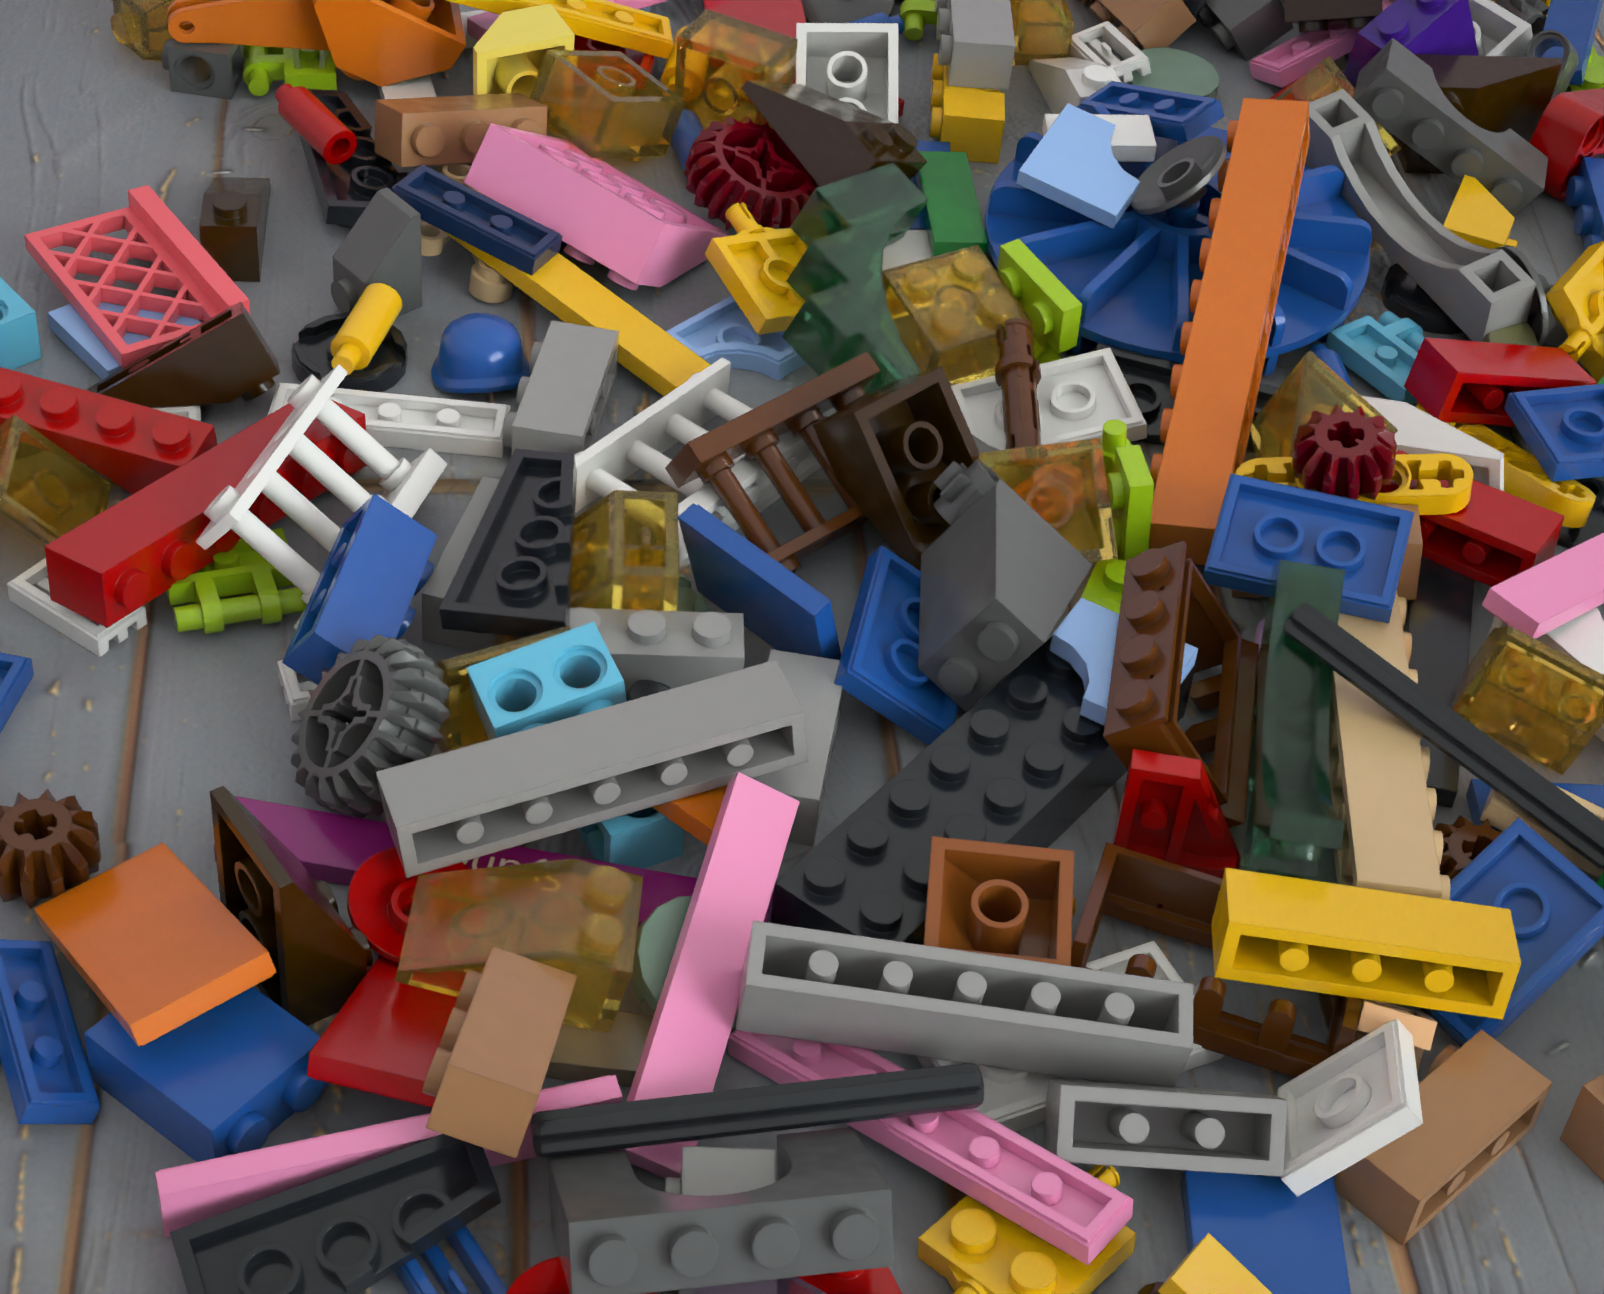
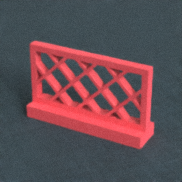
(153, 236)

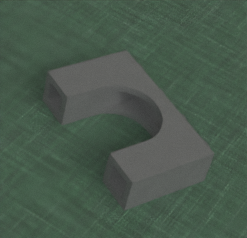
(631, 1239)

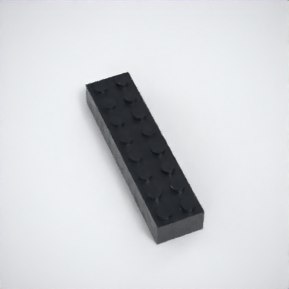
(1000, 774)

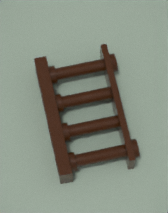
(757, 436)

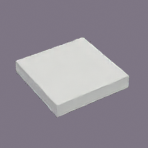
(1350, 1106)

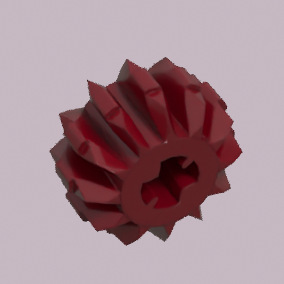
(1344, 454)

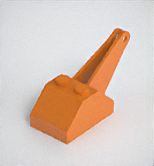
(366, 38)

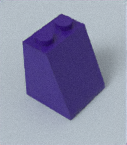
(1418, 25)

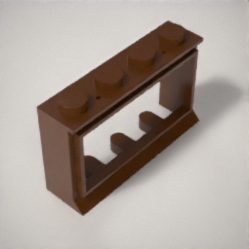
(1160, 611)
(1182, 906)

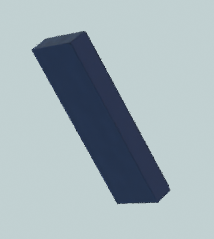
(478, 220)

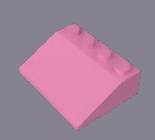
(592, 206)

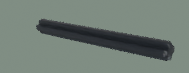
(1448, 732)
(756, 1110)

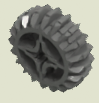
(365, 717)

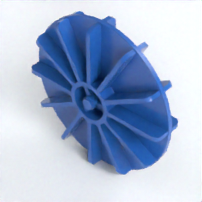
(1142, 271)

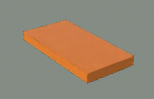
(154, 943)

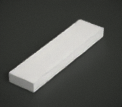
(421, 420)

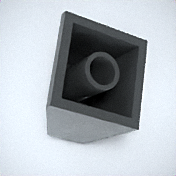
(992, 593)

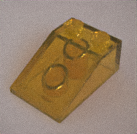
(547, 911)

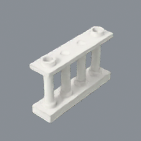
(674, 420)
(404, 482)

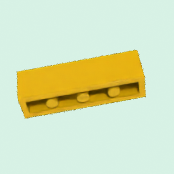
(1364, 943)

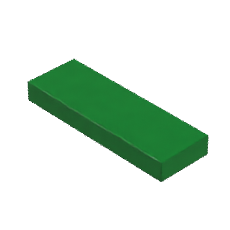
(952, 209)

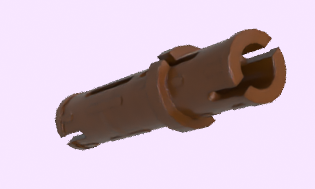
(1018, 376)

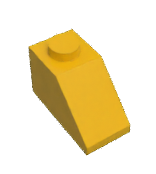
(1479, 216)

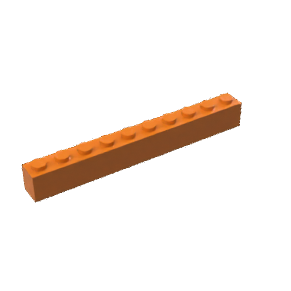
(1231, 322)

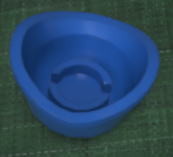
(479, 356)

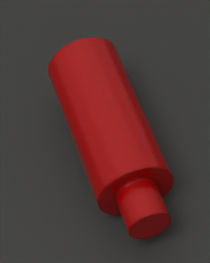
(315, 123)

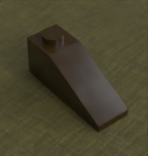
(235, 225)
(201, 367)

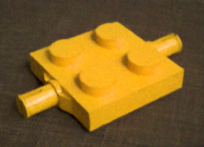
(756, 269)
(1579, 307)
(994, 1255)

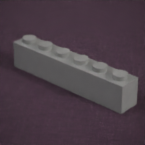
(591, 767)
(964, 1006)

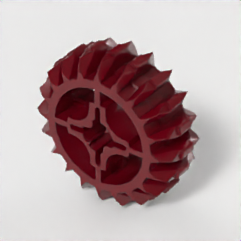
(747, 165)

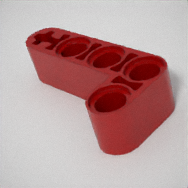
(1567, 132)

